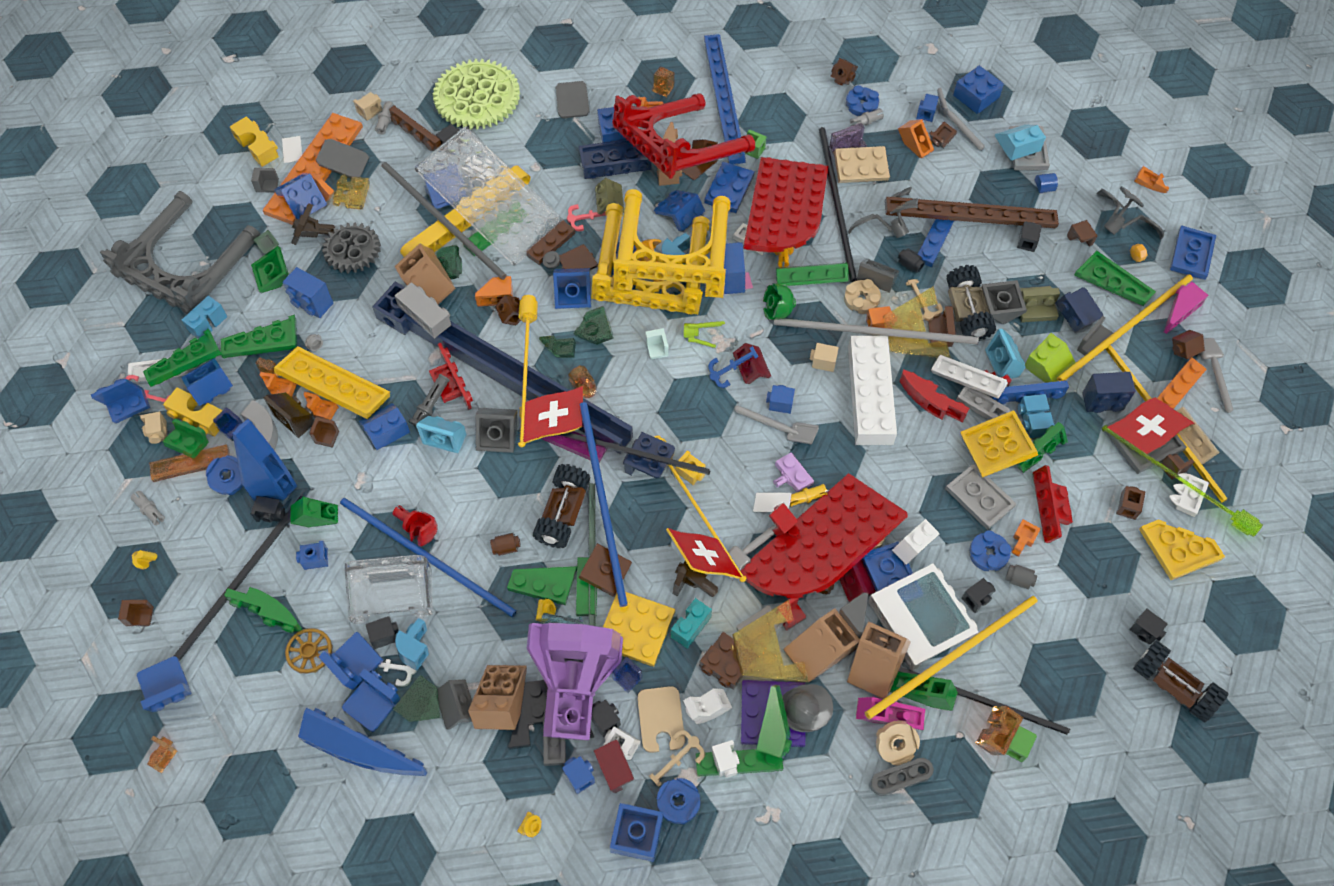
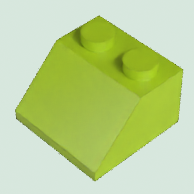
(1050, 359)

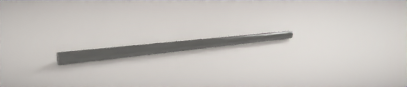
(488, 262)

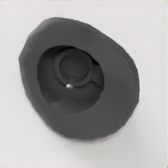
(808, 707)

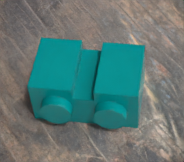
(688, 629)

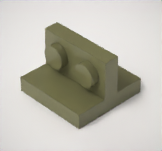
(1040, 304)

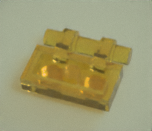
(356, 193)

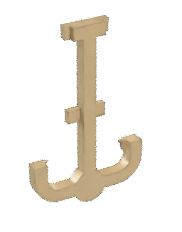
(928, 315)
(693, 742)

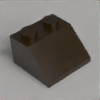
(290, 413)

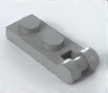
(981, 403)

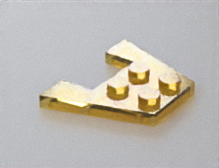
(910, 318)
(759, 648)

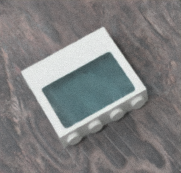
(924, 613)

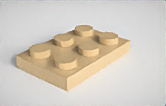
(861, 164)

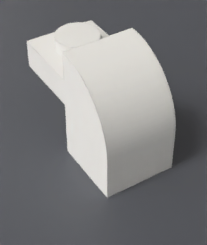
(707, 706)

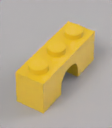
(261, 148)
(181, 405)

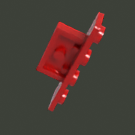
(456, 385)
(1052, 504)

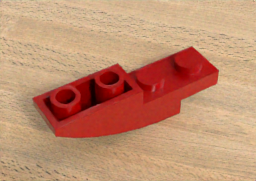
(925, 395)

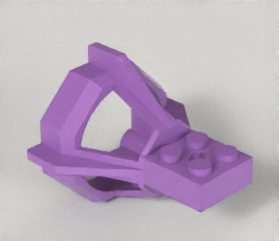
(574, 682)

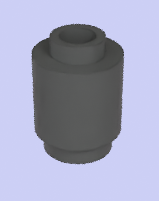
(1021, 576)

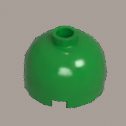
(778, 301)

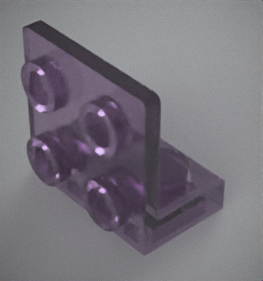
(848, 138)

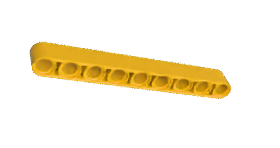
(438, 235)

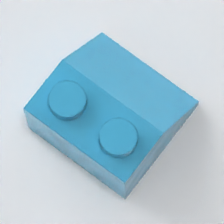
(1021, 141)
(1005, 355)
(441, 433)

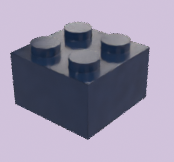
(1108, 392)

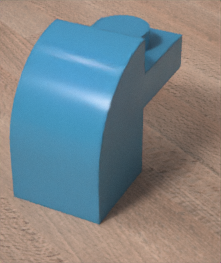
(676, 247)
(409, 647)

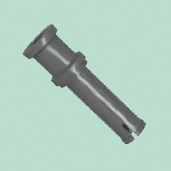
(425, 408)

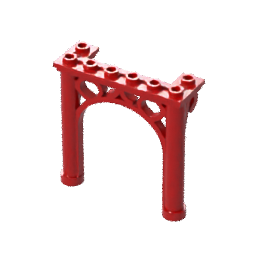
(663, 152)

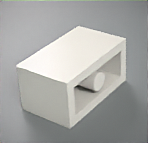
(915, 541)

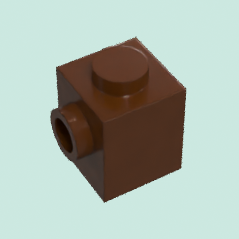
(1188, 344)

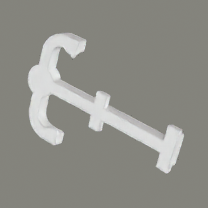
(409, 670)

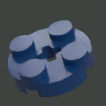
(862, 93)
(215, 477)
(990, 562)
(677, 788)

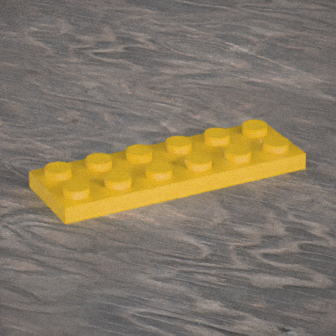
(332, 382)

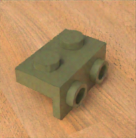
(607, 193)

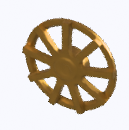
(307, 650)

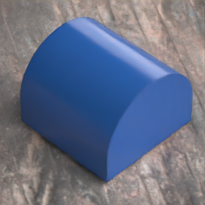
(1046, 182)

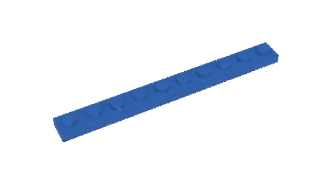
(723, 93)

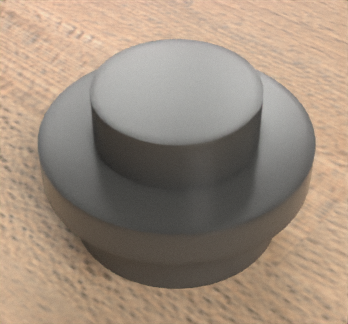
(551, 260)

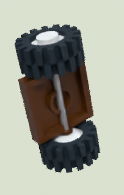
(562, 506)
(1180, 682)

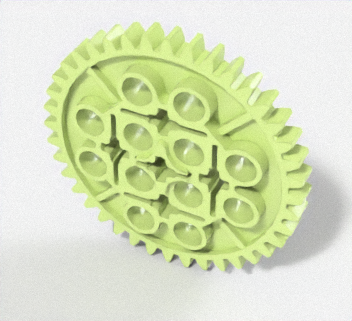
(476, 94)

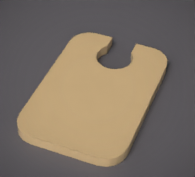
(660, 713)

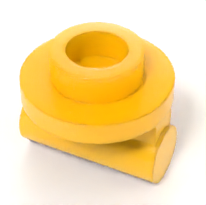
(142, 558)
(545, 606)
(530, 825)

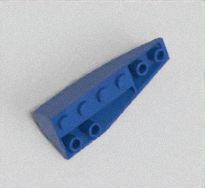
(259, 465)
(354, 747)

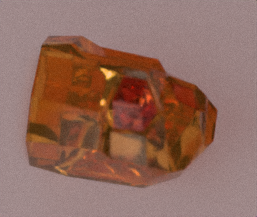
(581, 377)

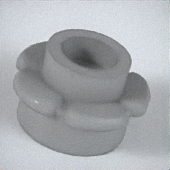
(313, 342)

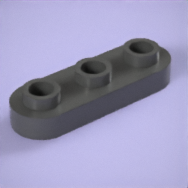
(908, 770)

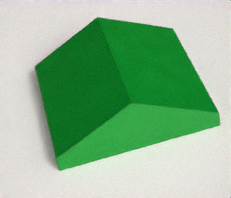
(270, 270)

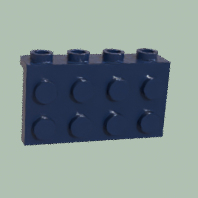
(612, 159)

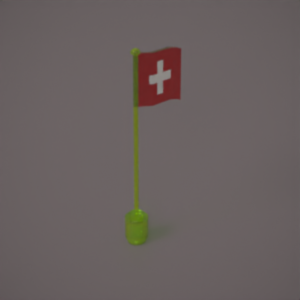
(1152, 427)

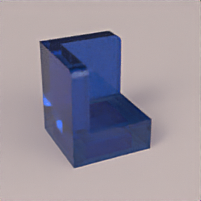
(227, 422)
(627, 674)

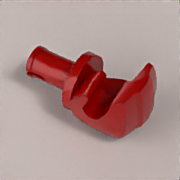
(417, 524)

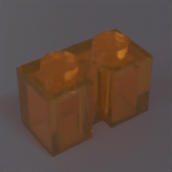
(1001, 731)

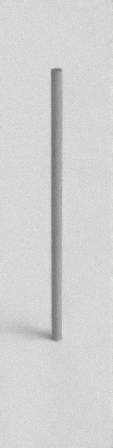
(877, 331)

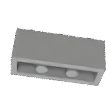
(423, 309)

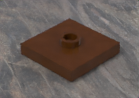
(599, 570)

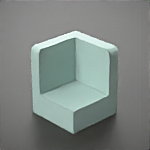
(657, 343)

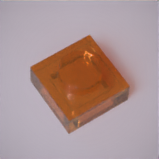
(266, 366)

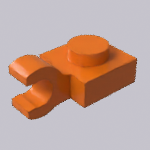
(1026, 535)

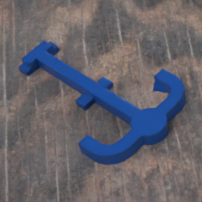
(715, 376)

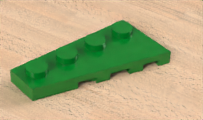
(1110, 276)
(271, 338)
(196, 353)

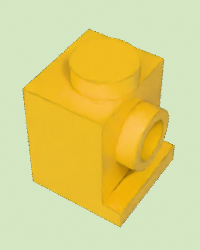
(691, 476)

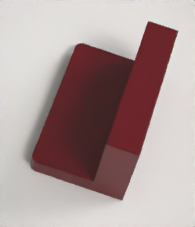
(751, 368)
(857, 582)
(614, 765)

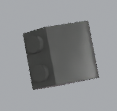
(496, 429)

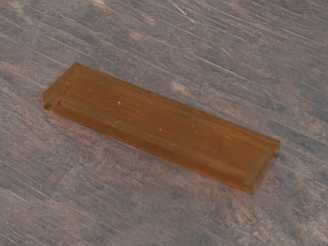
(184, 464)

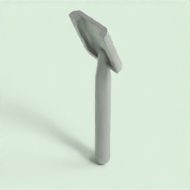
(958, 122)
(1212, 352)
(797, 433)
(740, 556)

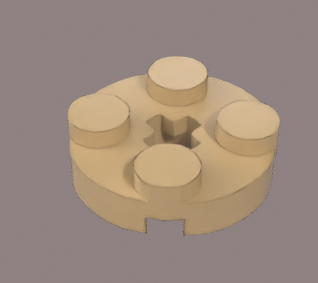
(858, 288)
(886, 737)

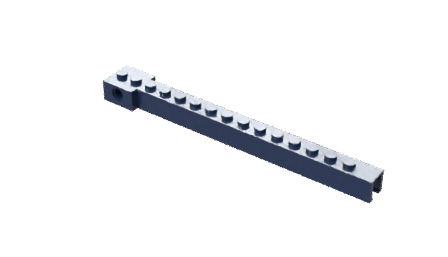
(497, 365)

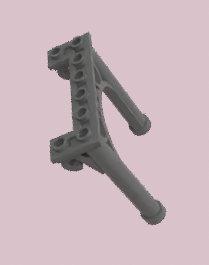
(195, 288)

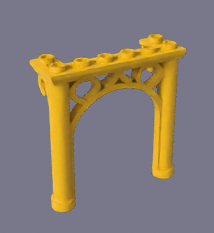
(671, 266)
(603, 284)

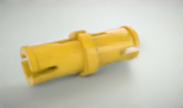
(807, 495)

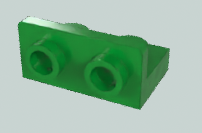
(186, 439)

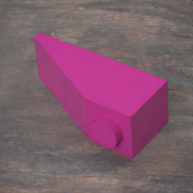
(1186, 302)
(895, 712)

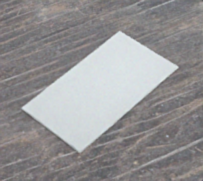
(292, 149)
(767, 501)

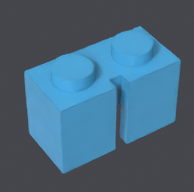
(196, 320)
(1033, 415)

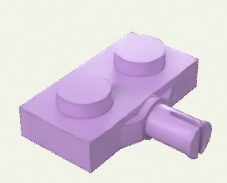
(792, 473)

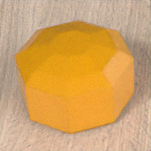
(1138, 252)

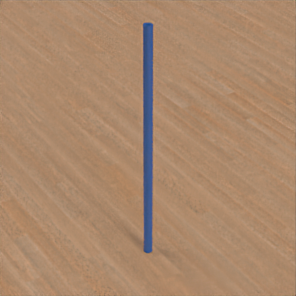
(603, 505)
(431, 559)

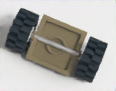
(969, 302)

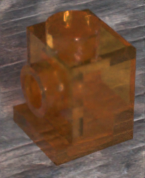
(663, 81)

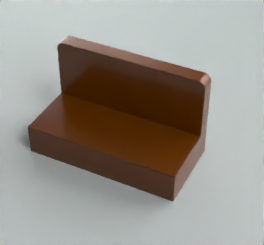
(943, 324)

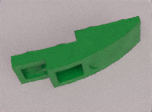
(266, 606)

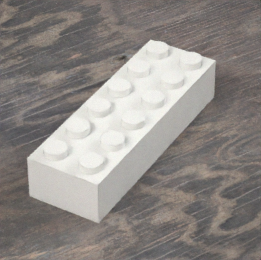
(872, 390)

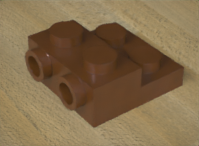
(722, 662)

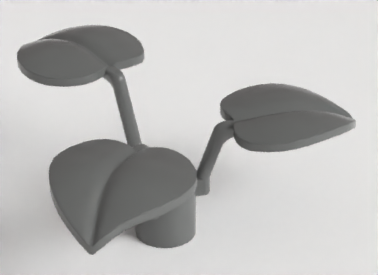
(1117, 221)
(898, 224)

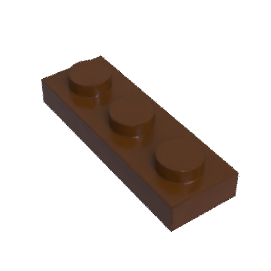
(551, 242)

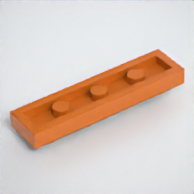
(1182, 383)

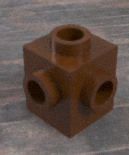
(843, 72)
(508, 310)

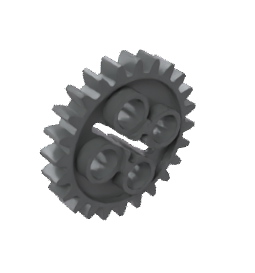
(351, 247)

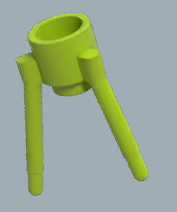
(692, 330)

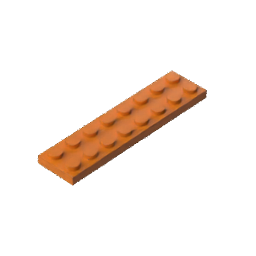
(336, 128)

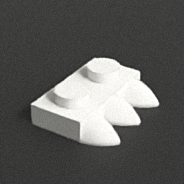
(1189, 500)

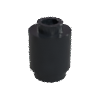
(911, 260)

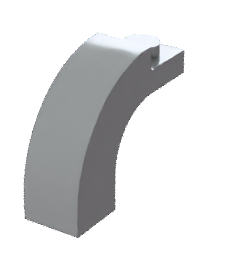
(263, 422)

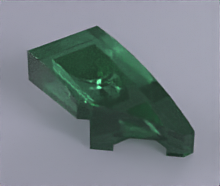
(559, 347)

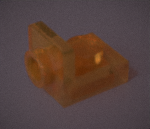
(163, 755)

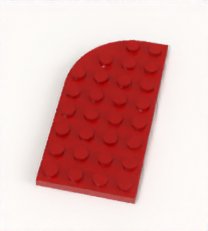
(785, 205)
(824, 541)

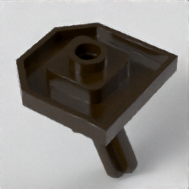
(309, 227)
(693, 579)

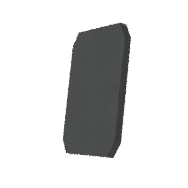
(572, 99)
(342, 158)

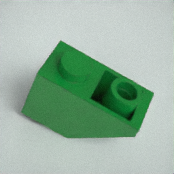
(313, 513)

